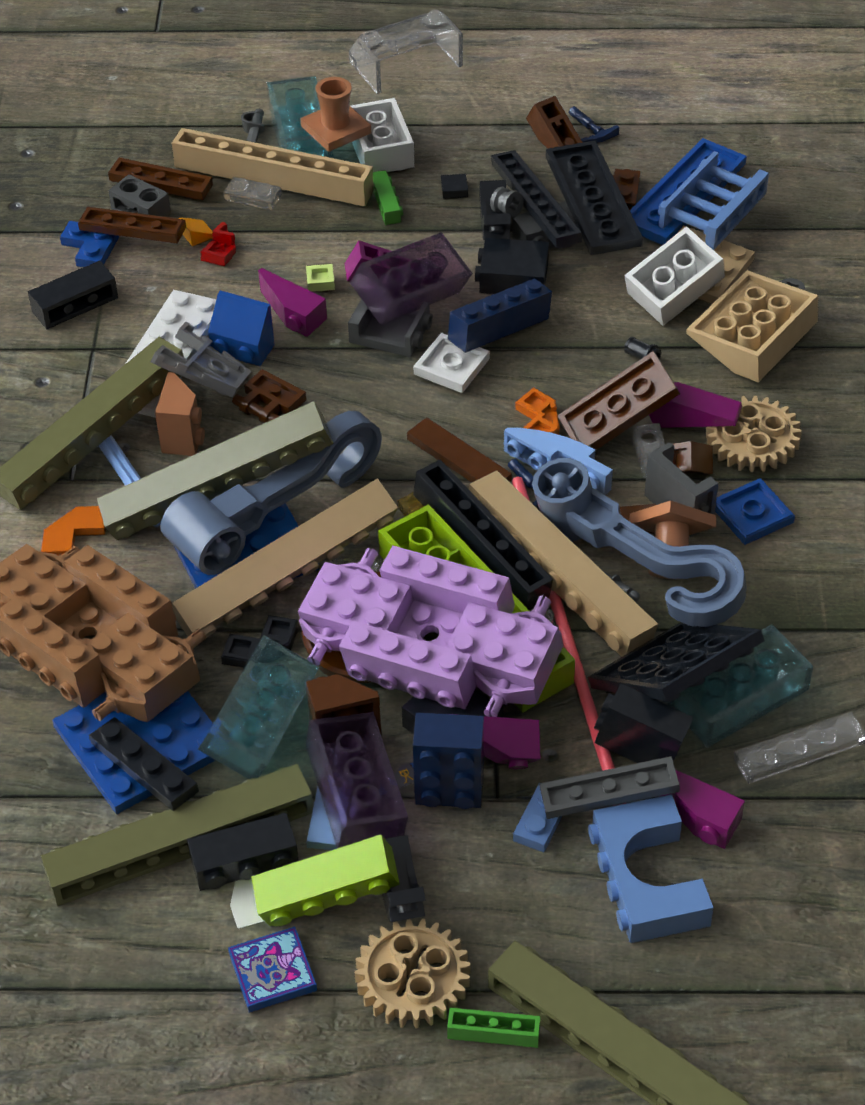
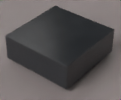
(454, 186)

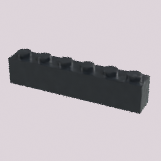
(482, 532)

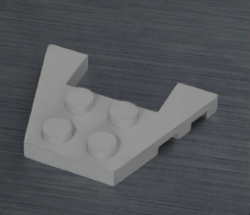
(206, 366)

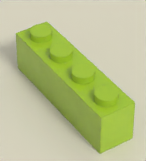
(325, 881)

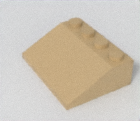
(755, 324)

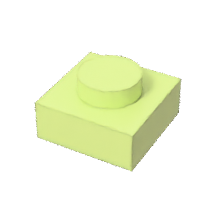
(320, 277)

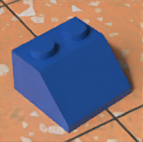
(242, 328)

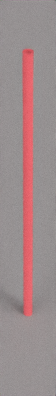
(579, 677)

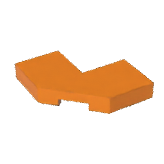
(540, 409)
(61, 534)

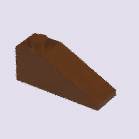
(552, 124)

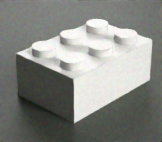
(390, 143)
(674, 276)

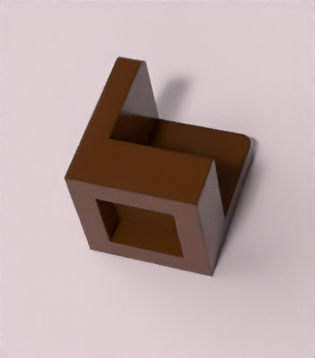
(693, 457)

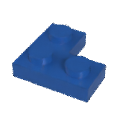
(92, 245)

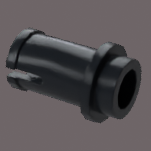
(640, 349)

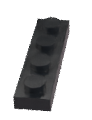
(144, 763)

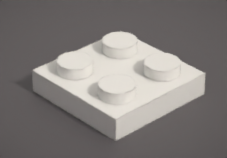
(450, 365)

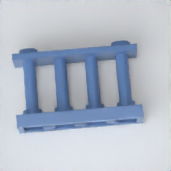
(725, 217)

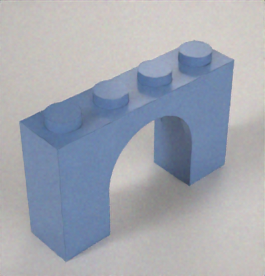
(644, 908)

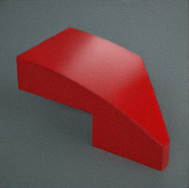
(221, 247)

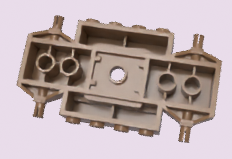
(135, 652)

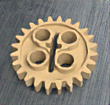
(759, 438)
(383, 961)

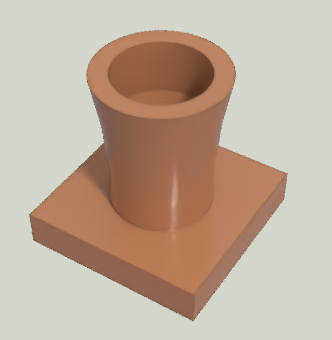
(336, 120)
(672, 523)

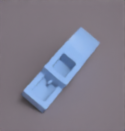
(539, 447)

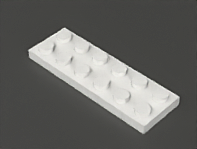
(173, 314)

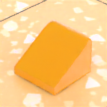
(196, 231)

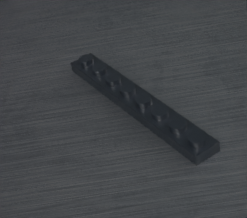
(537, 199)

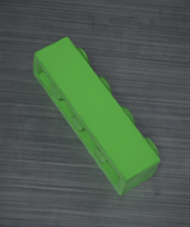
(386, 198)
(493, 1027)

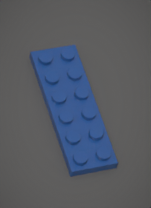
(646, 210)

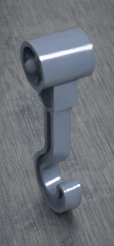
(586, 514)
(216, 529)

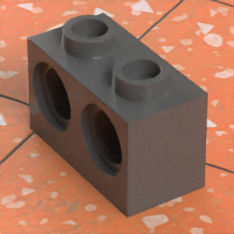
(139, 197)

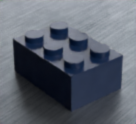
(448, 760)

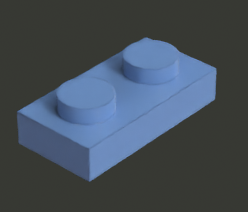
(534, 828)

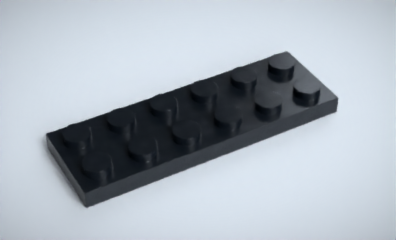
(593, 198)

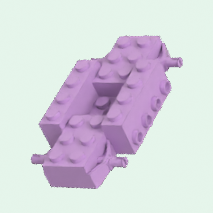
(384, 619)

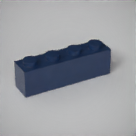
(499, 315)

